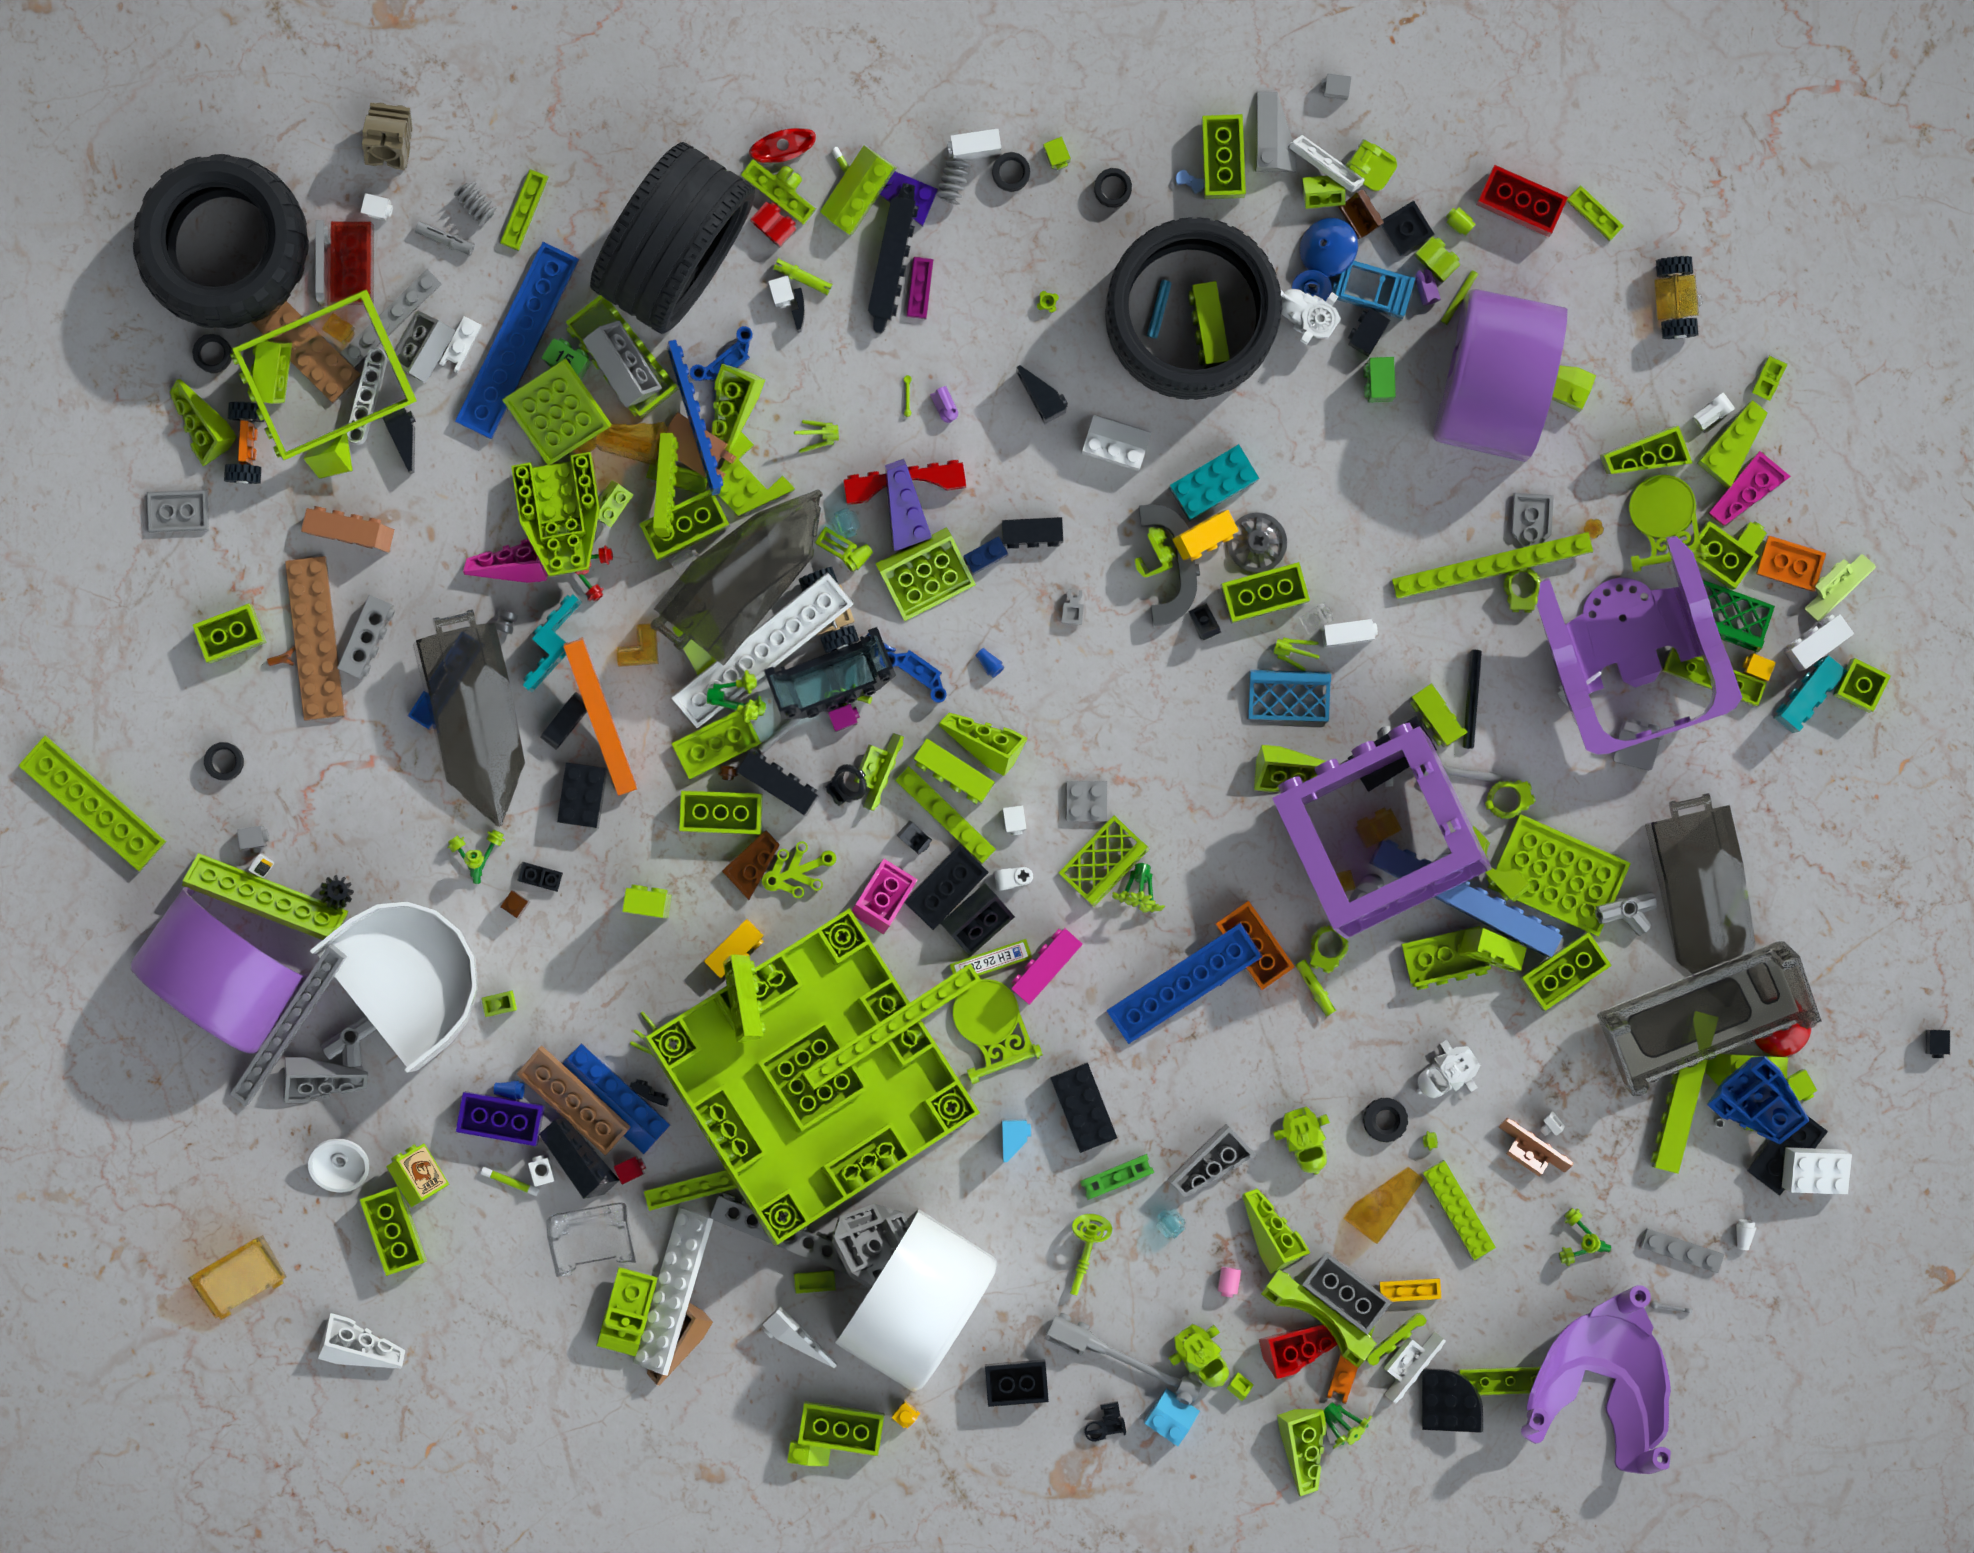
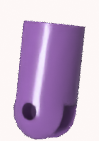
(1427, 287)
(945, 404)

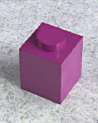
(844, 717)

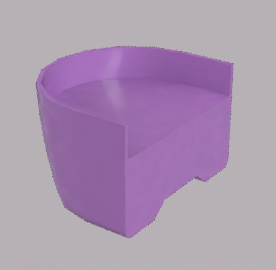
(1501, 374)
(215, 975)

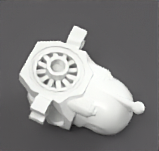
(1309, 315)
(1449, 1072)

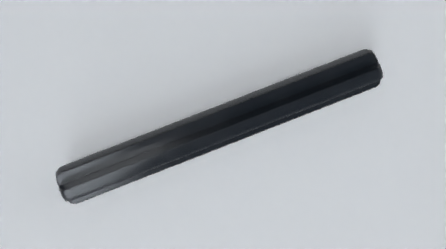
(1472, 698)

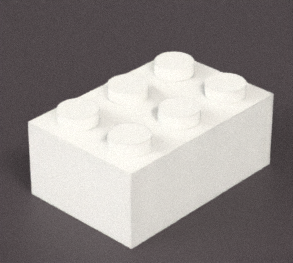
(1818, 642)
(1816, 1170)

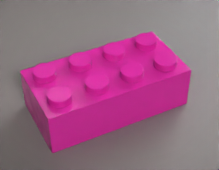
(1046, 966)

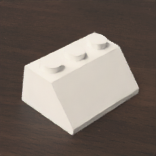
(1116, 443)

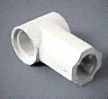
(1716, 409)

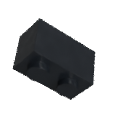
(1368, 332)

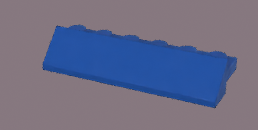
(619, 1096)

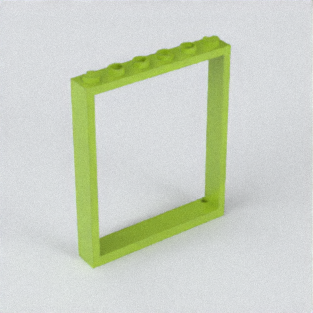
(388, 349)

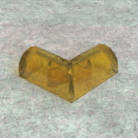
(644, 652)

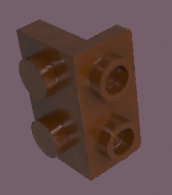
(1361, 214)

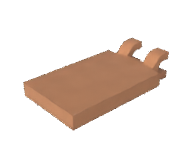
(688, 451)

